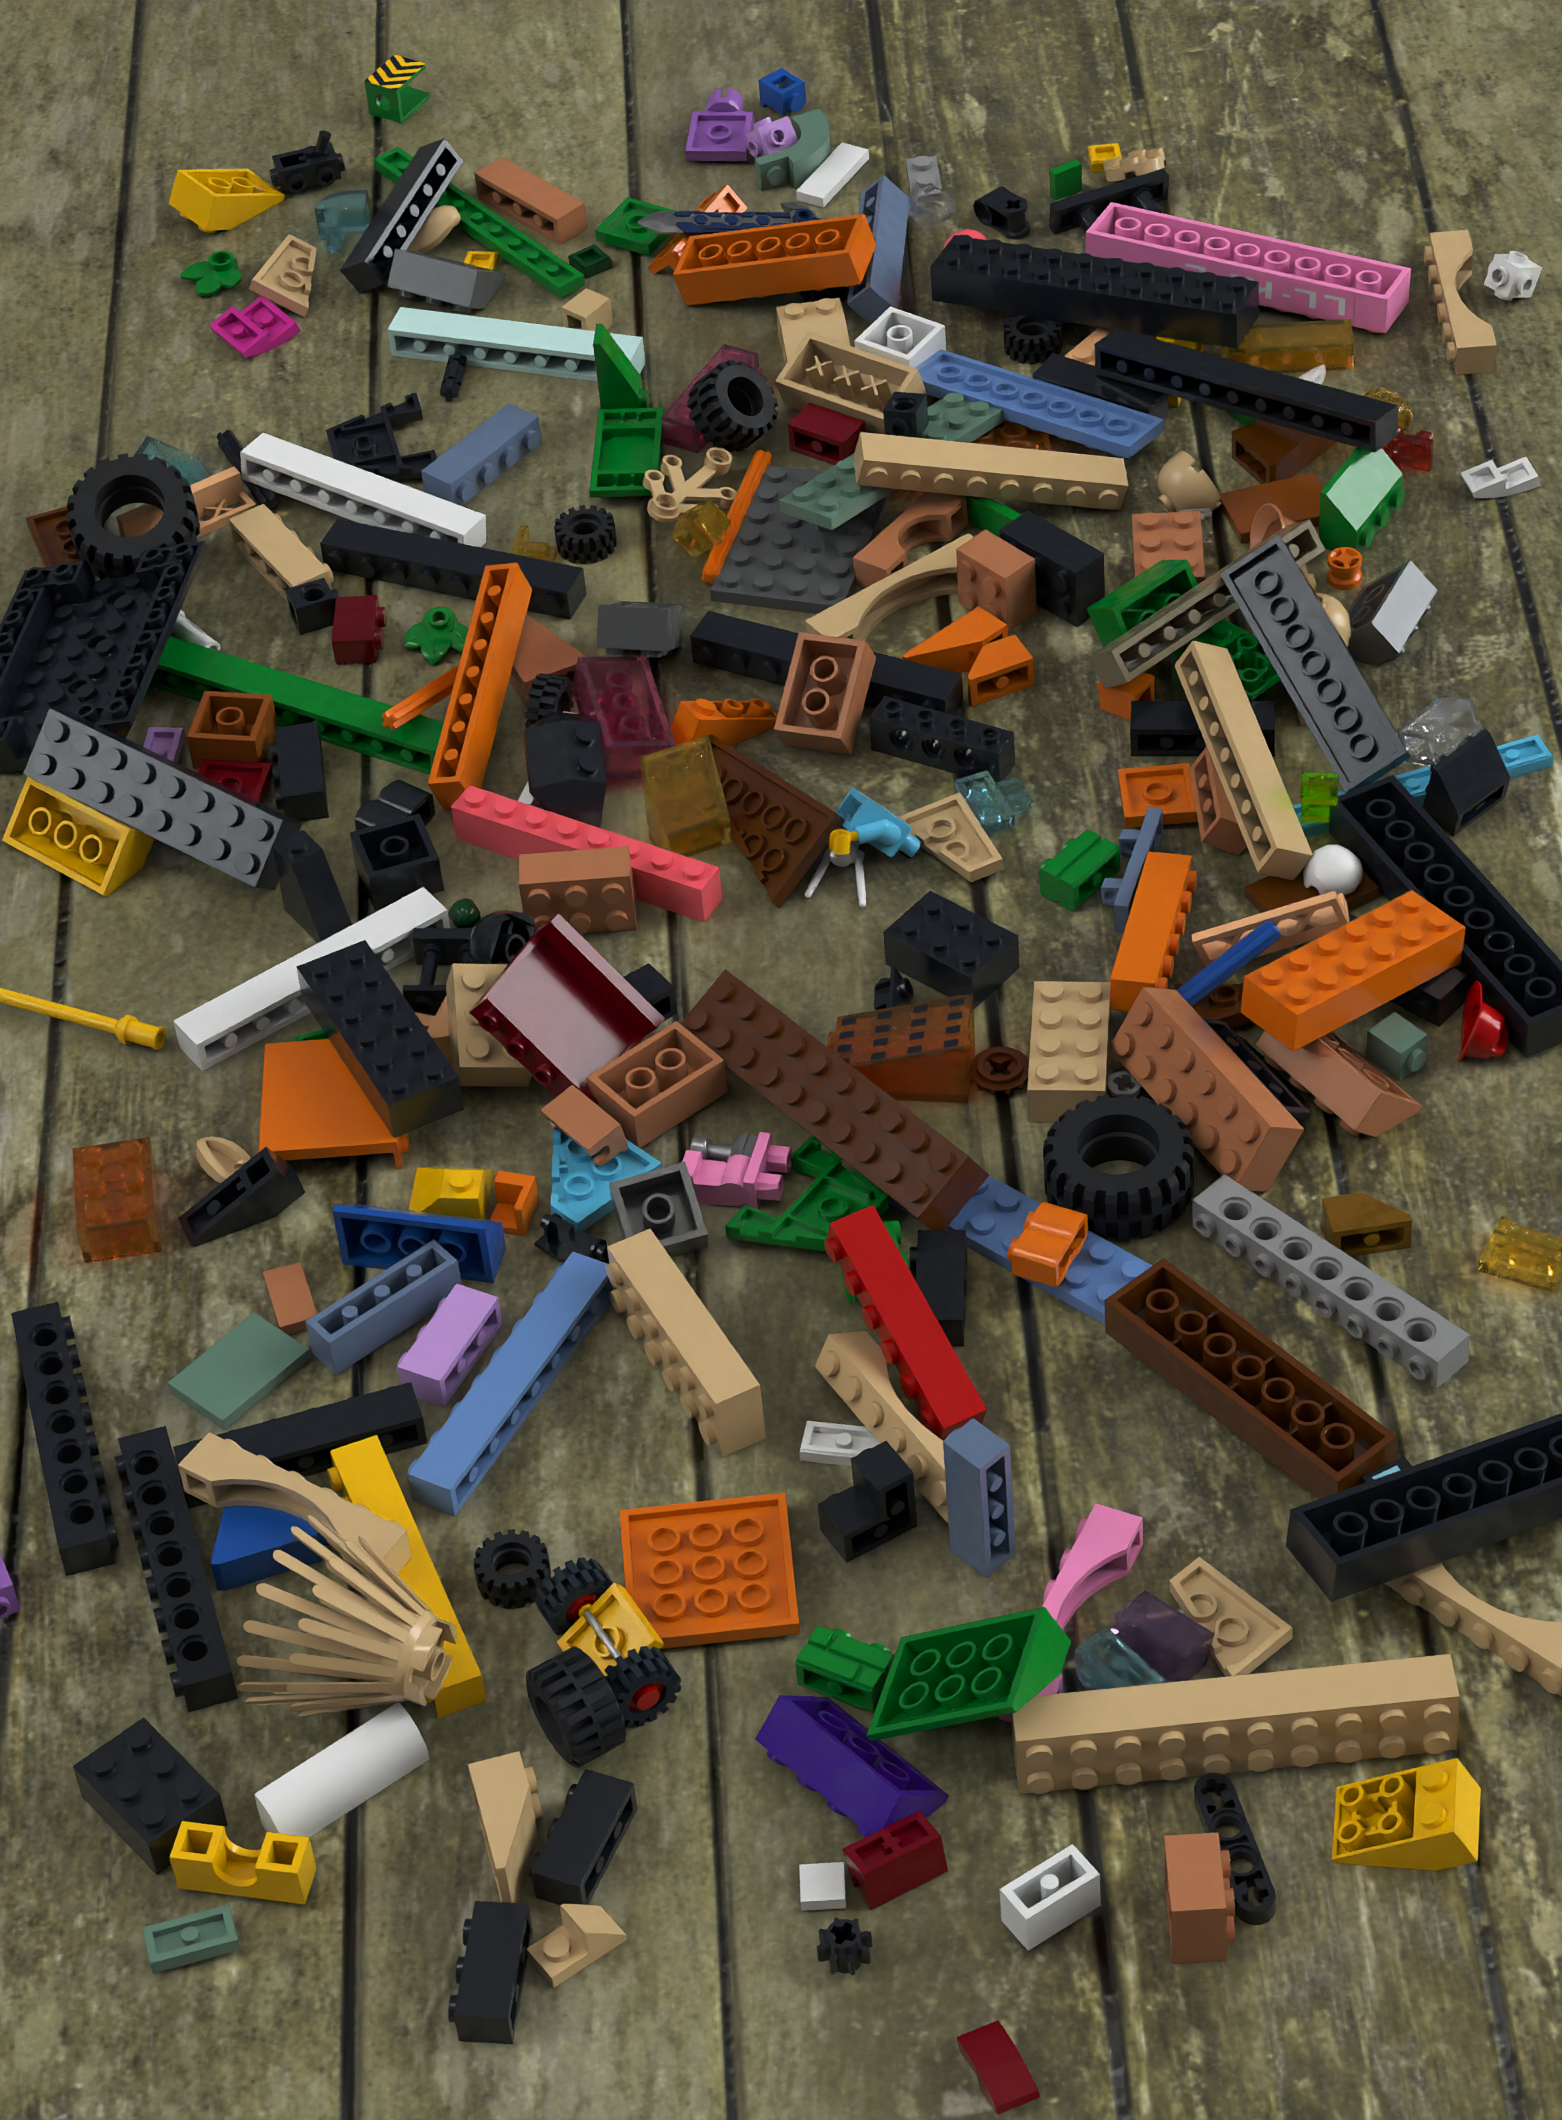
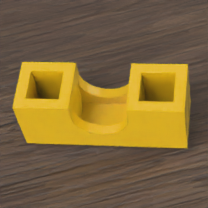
(211, 1863)

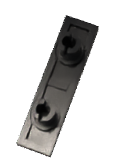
(1085, 208)

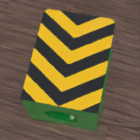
(392, 83)

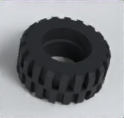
(120, 484)
(1124, 1131)

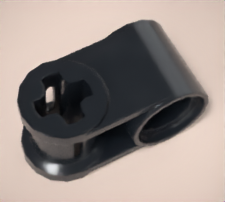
(1003, 212)

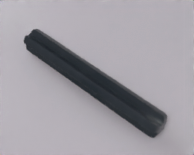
(231, 448)

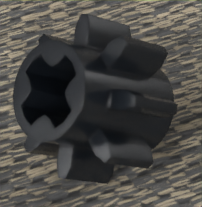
(844, 1946)

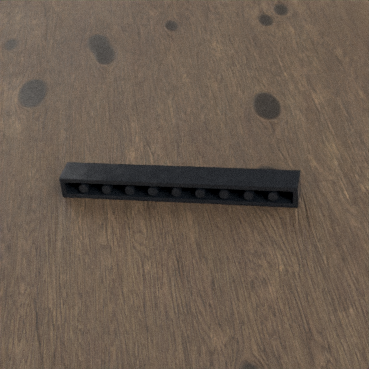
(1247, 390)

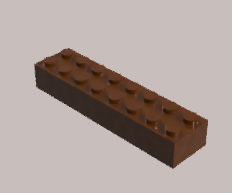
(1247, 1381)

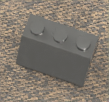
(443, 280)
(1388, 614)

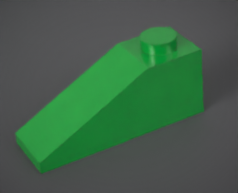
(616, 376)

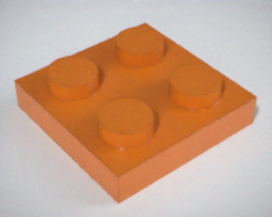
(1157, 787)

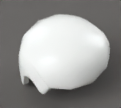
(1333, 870)

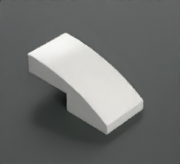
(1495, 482)

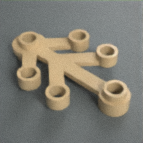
(668, 506)

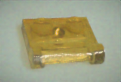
(1523, 1256)

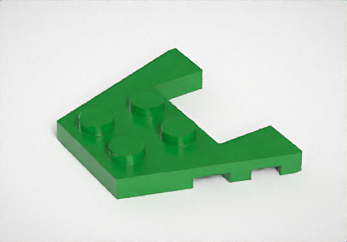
(808, 1219)

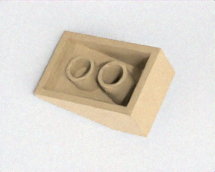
(818, 317)
(507, 1815)

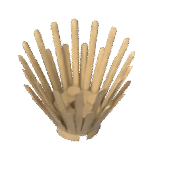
(387, 1634)

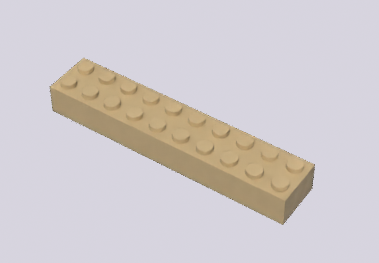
(1236, 1724)

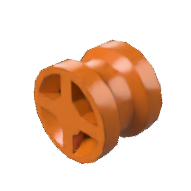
(1344, 568)

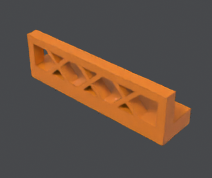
(720, 201)

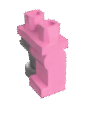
(737, 1171)

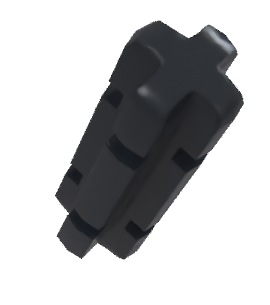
(453, 376)

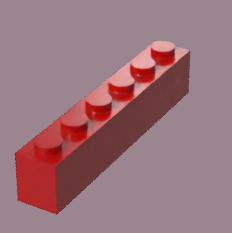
(903, 1322)

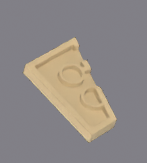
(1242, 1626)

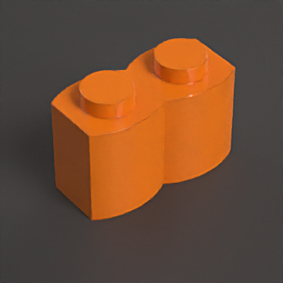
(1048, 1244)

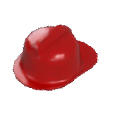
(1482, 1028)

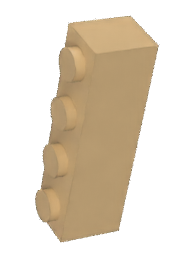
(276, 550)

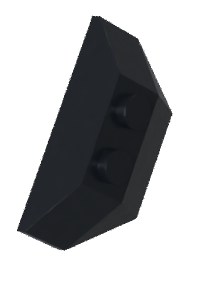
(567, 766)
(1268, 1075)

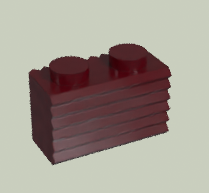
(357, 629)

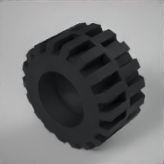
(732, 406)
(575, 1707)

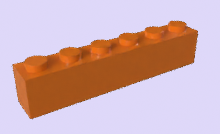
(1153, 927)

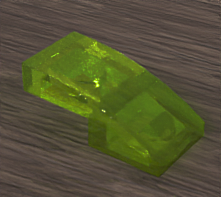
(1317, 793)

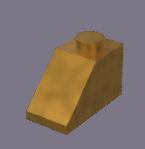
(1364, 1224)

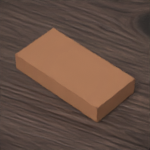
(290, 1297)

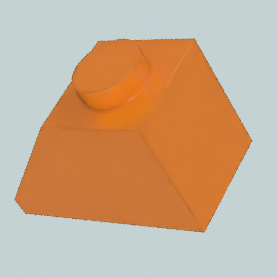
(1000, 670)

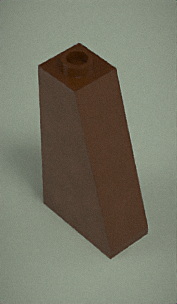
(1275, 451)

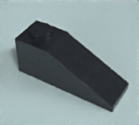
(245, 1198)

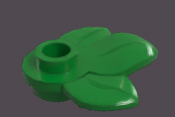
(212, 275)
(437, 638)

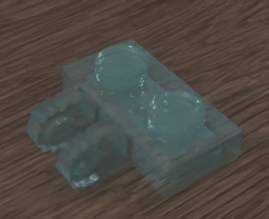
(993, 802)

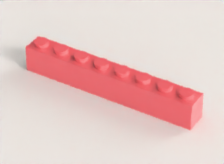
(520, 828)

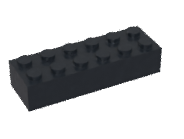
(380, 1038)

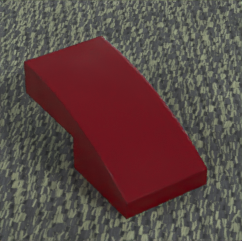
(998, 2067)

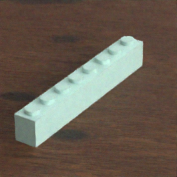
(503, 343)

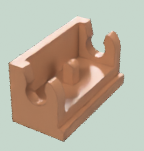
(586, 1124)

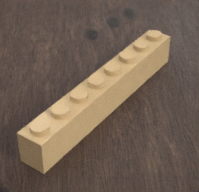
(990, 471)
(1243, 761)

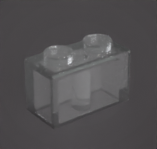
(1439, 729)

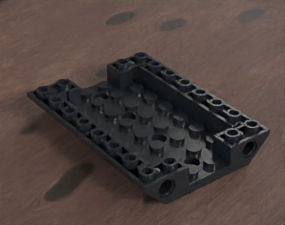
(86, 644)

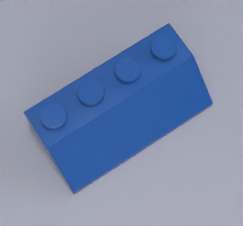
(385, 1236)

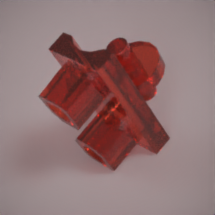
(1411, 450)

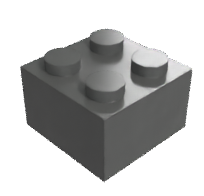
(663, 1203)

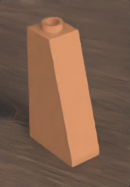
(541, 653)

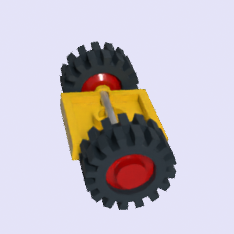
(614, 1633)

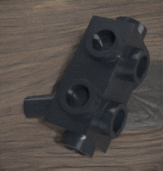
(307, 166)

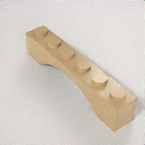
(1468, 338)
(921, 580)
(860, 1377)
(230, 1476)
(1522, 1642)

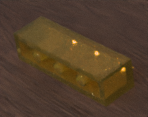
(1296, 346)

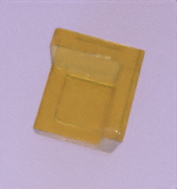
(538, 550)

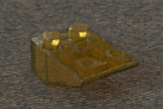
(685, 799)

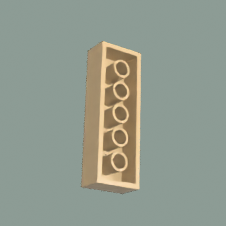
(685, 1343)

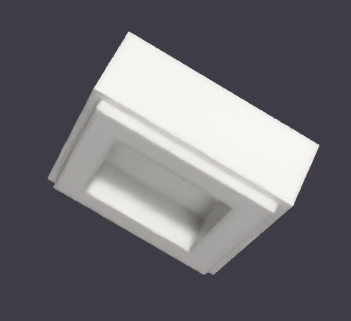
(822, 1886)

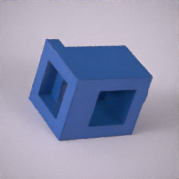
(787, 97)

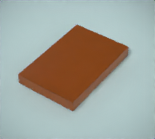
(1294, 496)

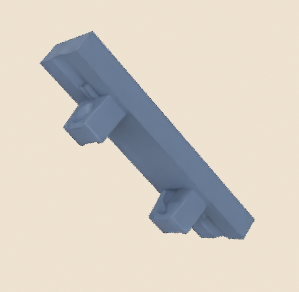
(1136, 845)

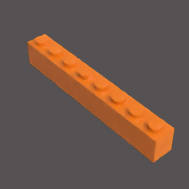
(480, 683)

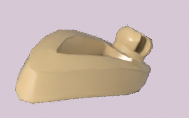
(435, 228)
(220, 1157)

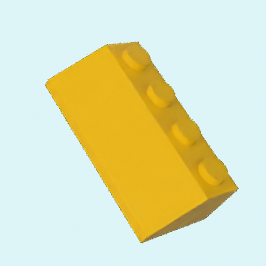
(76, 838)

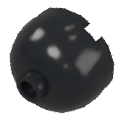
(499, 937)

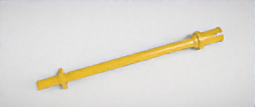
(127, 1029)

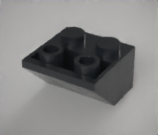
(1466, 783)

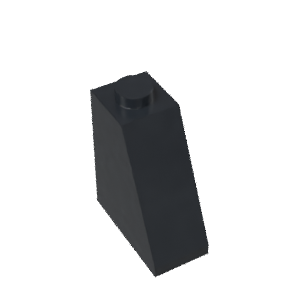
(309, 887)

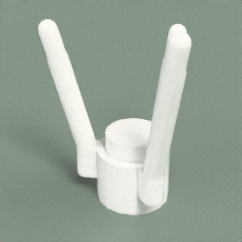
(855, 856)

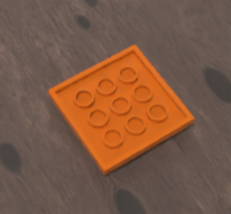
(712, 1569)

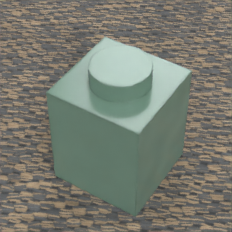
(1397, 1046)

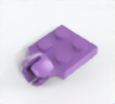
(720, 129)

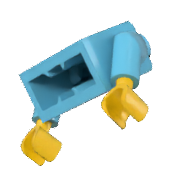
(873, 825)

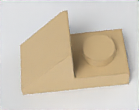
(577, 1943)

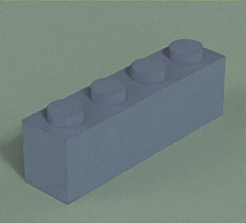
(482, 455)
(382, 1307)
(979, 1497)

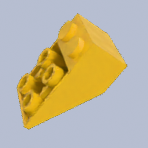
(1409, 1819)

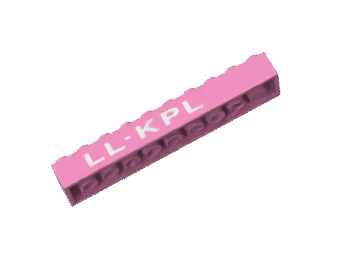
(1288, 273)

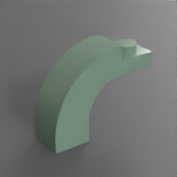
(802, 158)

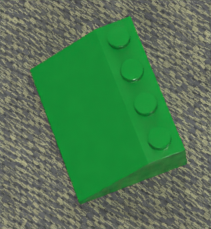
(969, 1672)

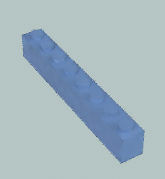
(510, 1385)

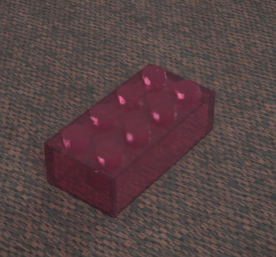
(627, 706)

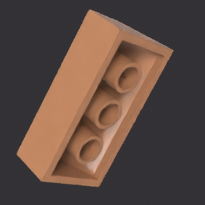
(1342, 1083)

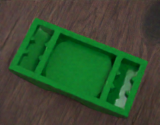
(624, 449)

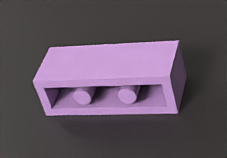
(450, 1344)

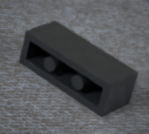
(299, 772)
(942, 1278)
(583, 1839)
(491, 1972)

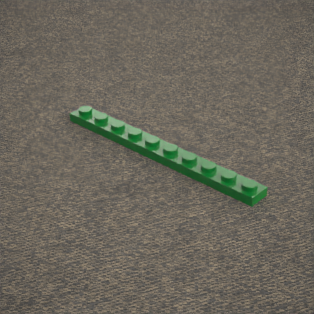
(495, 232)

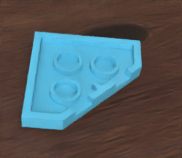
(582, 1187)

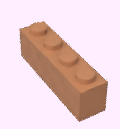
(531, 201)

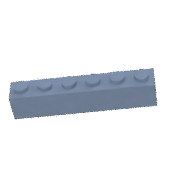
(887, 217)

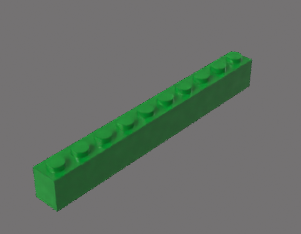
(340, 715)

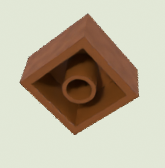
(232, 728)

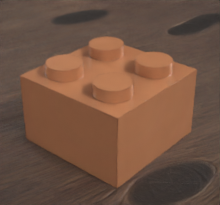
(996, 579)
(1198, 1898)

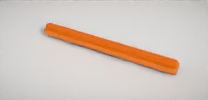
(736, 514)

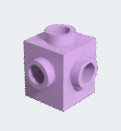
(770, 136)

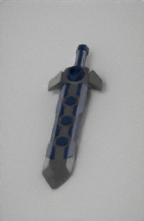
(714, 222)

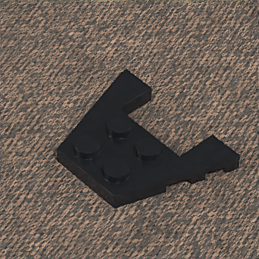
(372, 445)

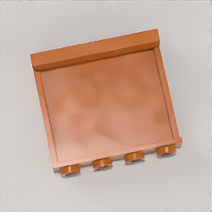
(318, 1107)

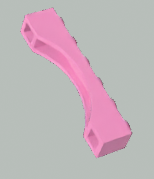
(1102, 1554)

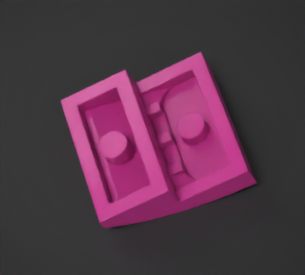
(255, 328)

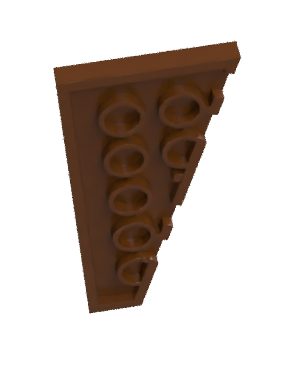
(772, 821)

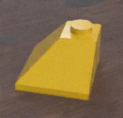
(452, 1191)

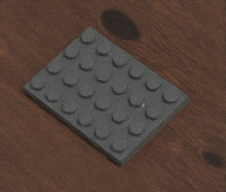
(788, 560)

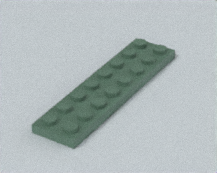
(836, 497)

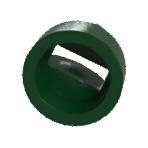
(464, 913)

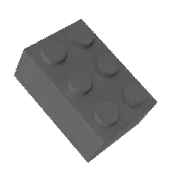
(640, 626)

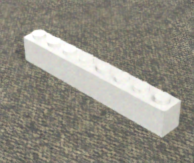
(357, 493)
(275, 996)

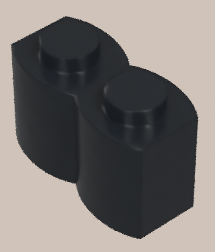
(396, 802)

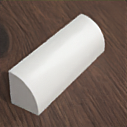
(343, 1775)

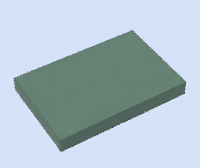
(239, 1370)

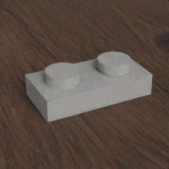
(923, 171)

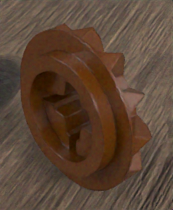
(999, 1059)

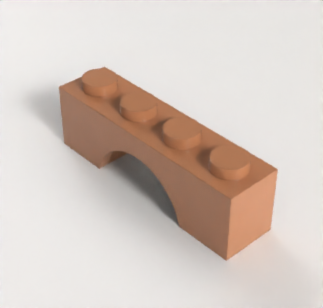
(929, 519)

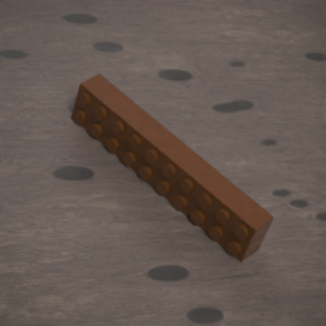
(835, 1103)

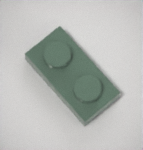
(191, 1938)

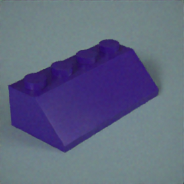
(842, 1764)

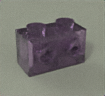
(1163, 1637)

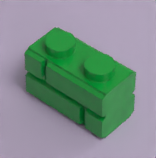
(1079, 869)
(844, 1667)

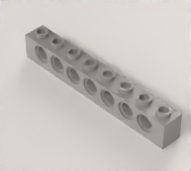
(1331, 1281)

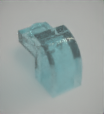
(342, 214)

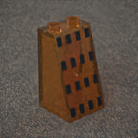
(912, 1048)

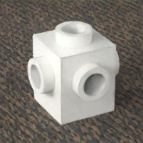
(1512, 276)

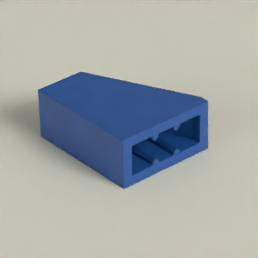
(248, 1541)

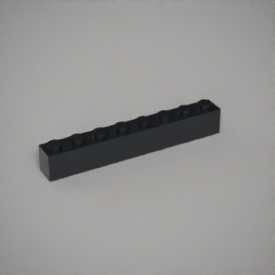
(445, 566)
(768, 652)

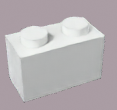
(1050, 1897)

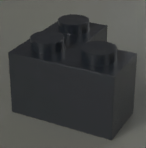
(874, 1508)

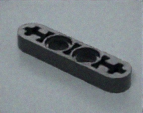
(1239, 1846)

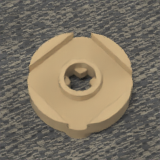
(1137, 163)

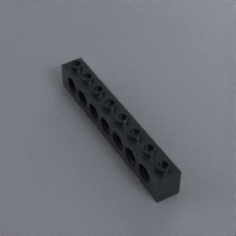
(63, 1440)
(177, 1570)

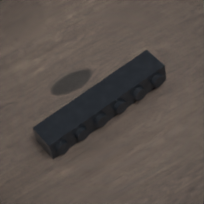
(401, 214)
(305, 1438)

